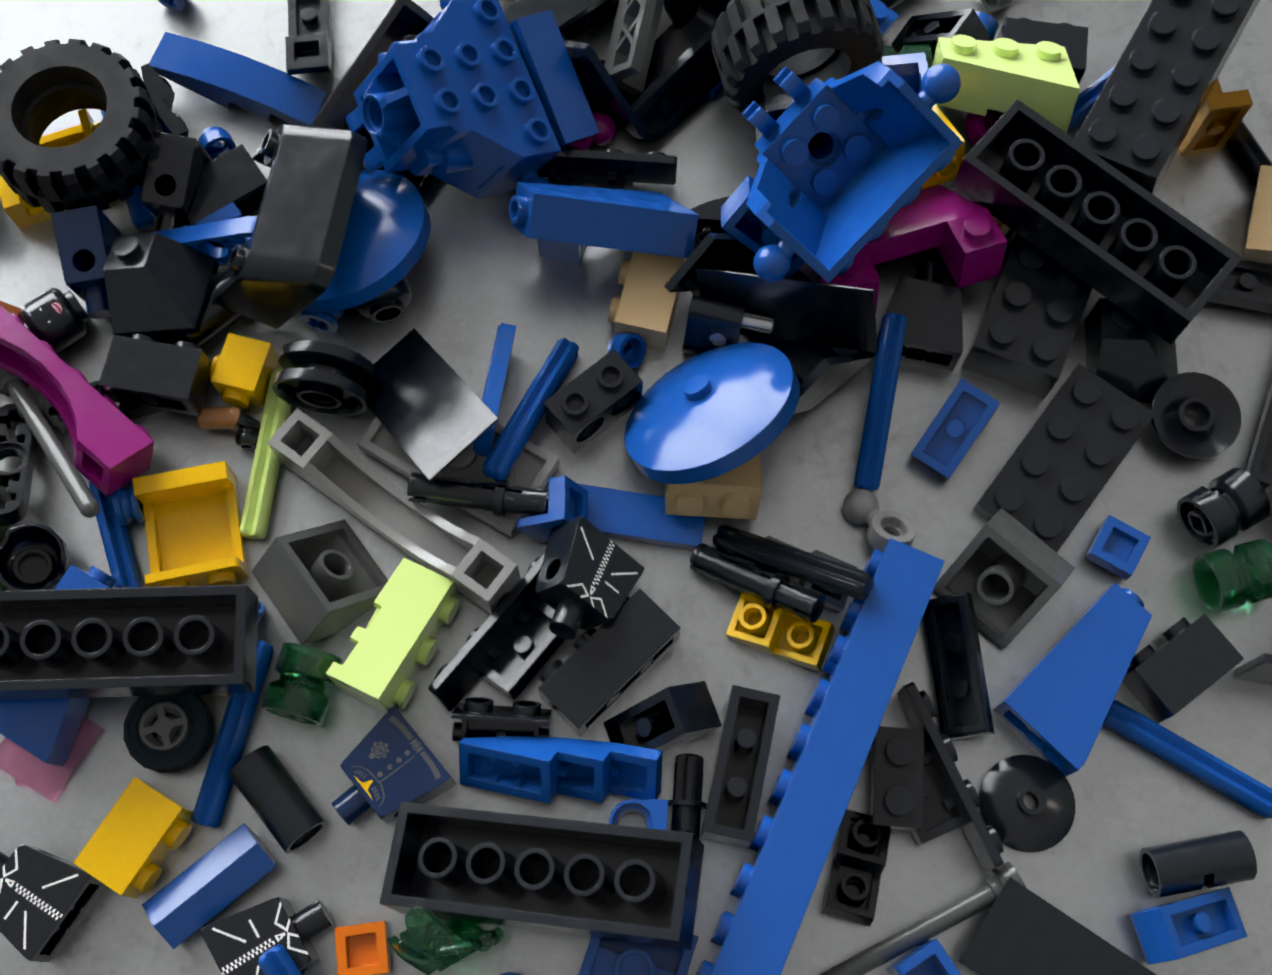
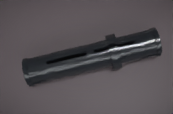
(463, 493)
(772, 589)

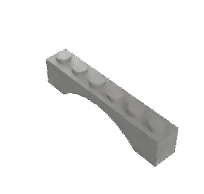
(431, 540)

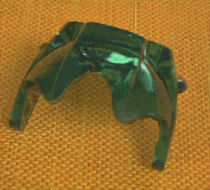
(438, 942)

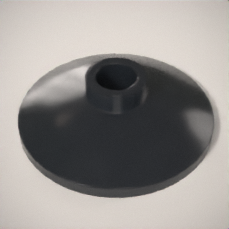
(1211, 406)
(1004, 807)

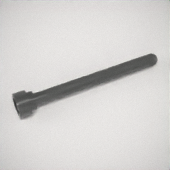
(74, 483)
(929, 926)

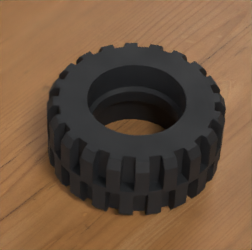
(804, 35)
(66, 79)

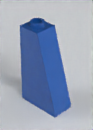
(604, 218)
(1074, 684)
(50, 725)

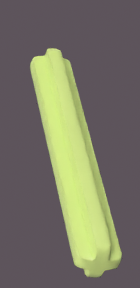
(264, 467)

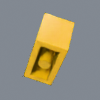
(135, 839)

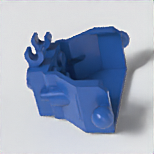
(457, 105)
(871, 162)

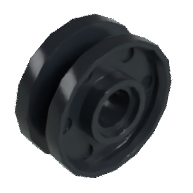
(323, 378)

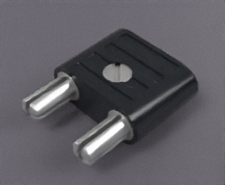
(718, 324)

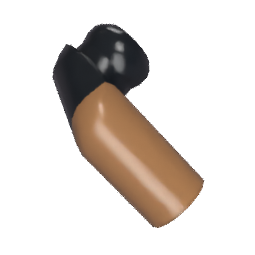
(234, 419)

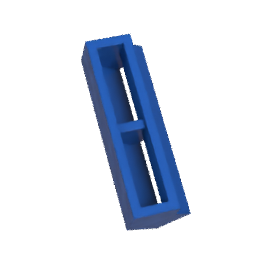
(209, 885)

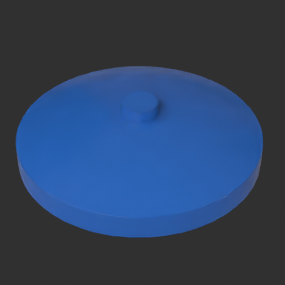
(381, 241)
(712, 413)

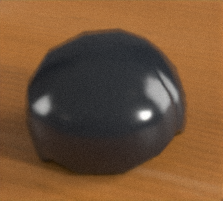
(32, 558)

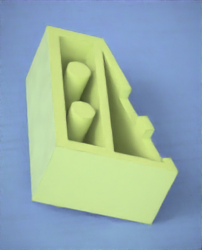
(1005, 70)
(397, 637)

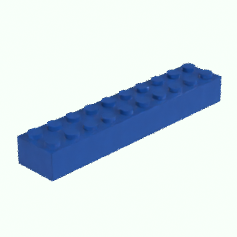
(825, 766)

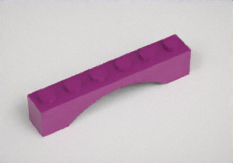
(104, 441)

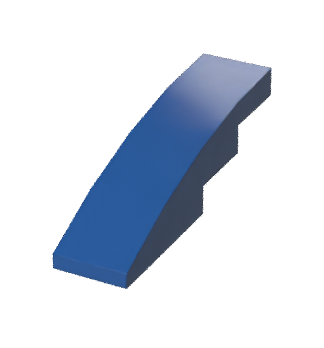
(236, 79)
(552, 765)

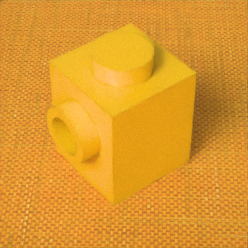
(243, 370)

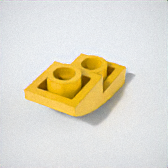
(780, 633)

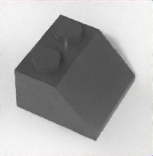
(1007, 575)
(319, 579)

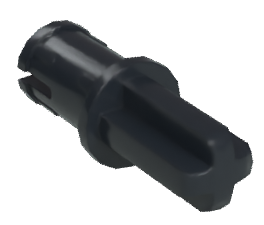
(687, 794)

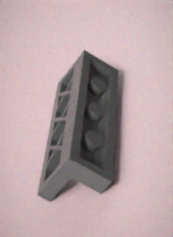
(633, 43)

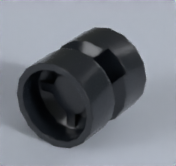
(1228, 506)

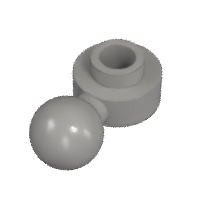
(863, 508)

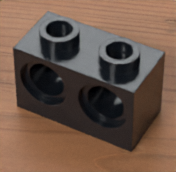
(593, 401)

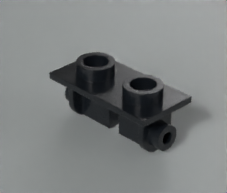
(484, 719)

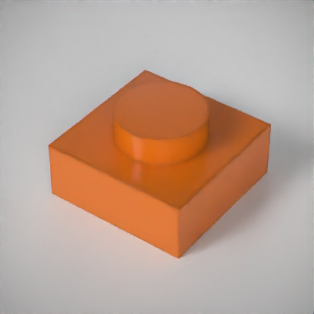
(363, 949)

